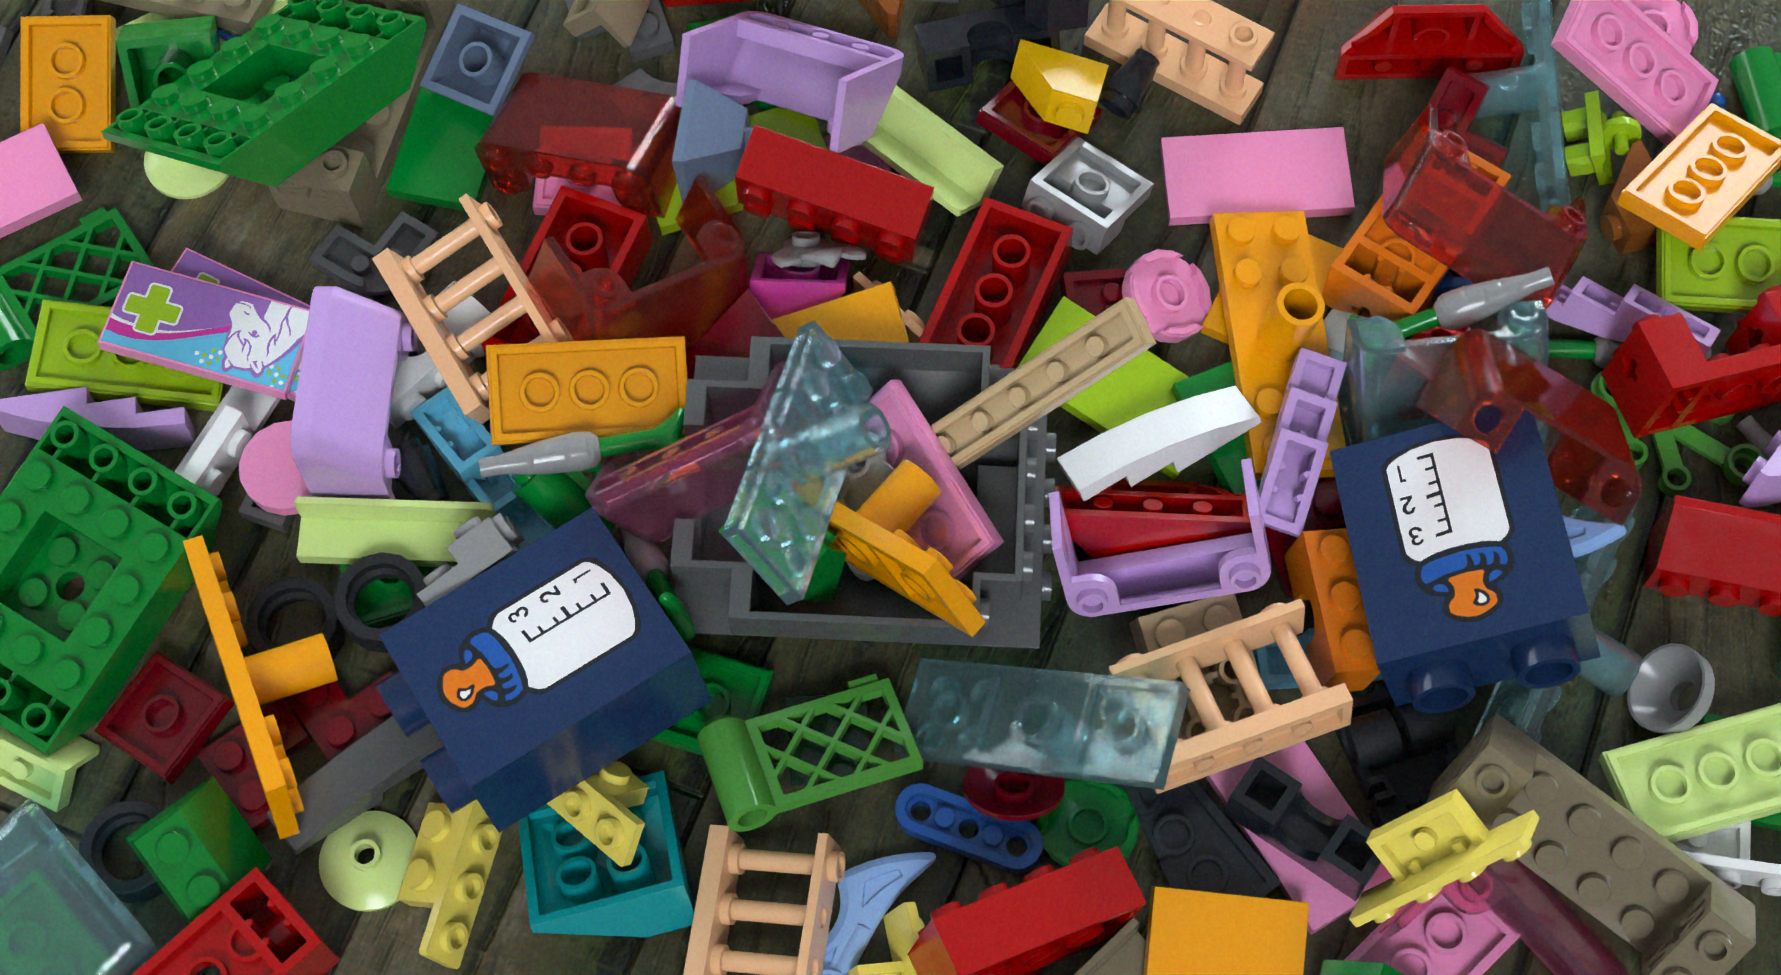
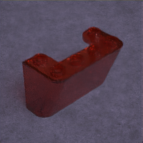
(585, 136)
(1591, 454)

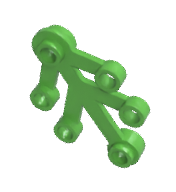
(1692, 438)

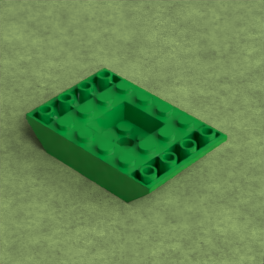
(280, 90)
(98, 514)

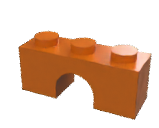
(1325, 573)

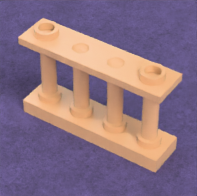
(1187, 66)
(429, 311)
(1271, 725)
(719, 906)

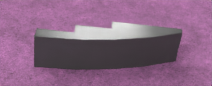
(357, 780)

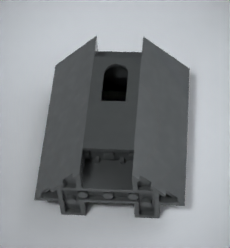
(1008, 481)

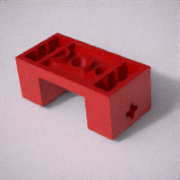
(1669, 384)
(246, 934)

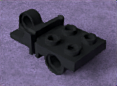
(1396, 753)

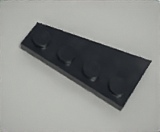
(1199, 843)

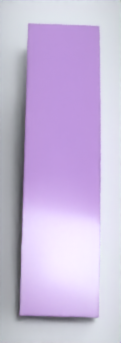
(1612, 316)
(120, 417)
(1299, 441)

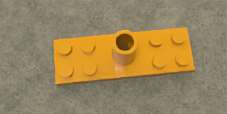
(1269, 314)
(883, 550)
(259, 681)

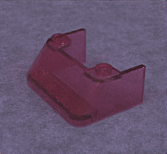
(683, 477)
(1531, 911)

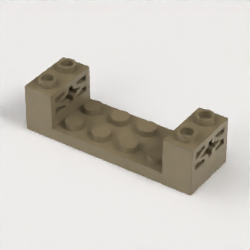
(348, 175)
(1604, 855)

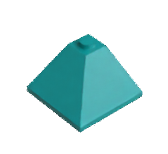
(584, 892)

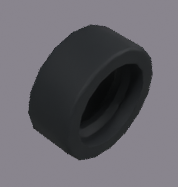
(362, 574)
(286, 592)
(96, 839)

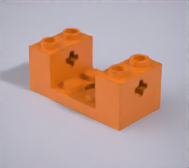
(1385, 273)

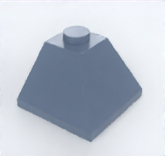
(477, 60)
(709, 138)

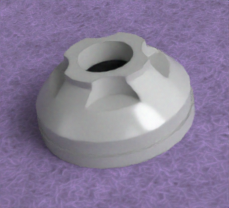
(1659, 683)

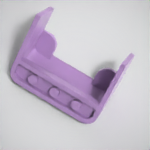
(795, 69)
(347, 395)
(1164, 573)

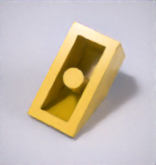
(1059, 84)

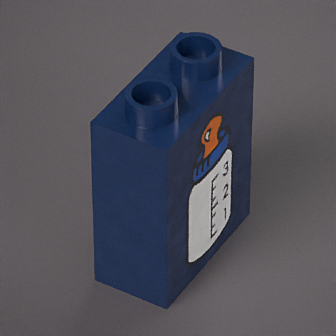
(1463, 562)
(539, 673)

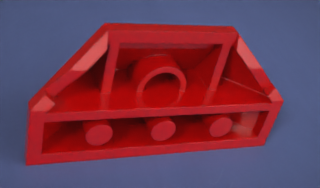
(1427, 41)
(1152, 516)

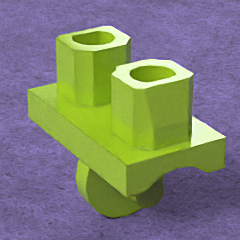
(1602, 134)

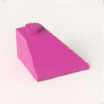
(796, 288)

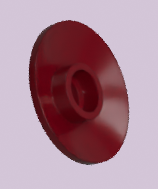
(1012, 794)

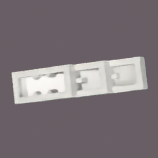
(1162, 437)

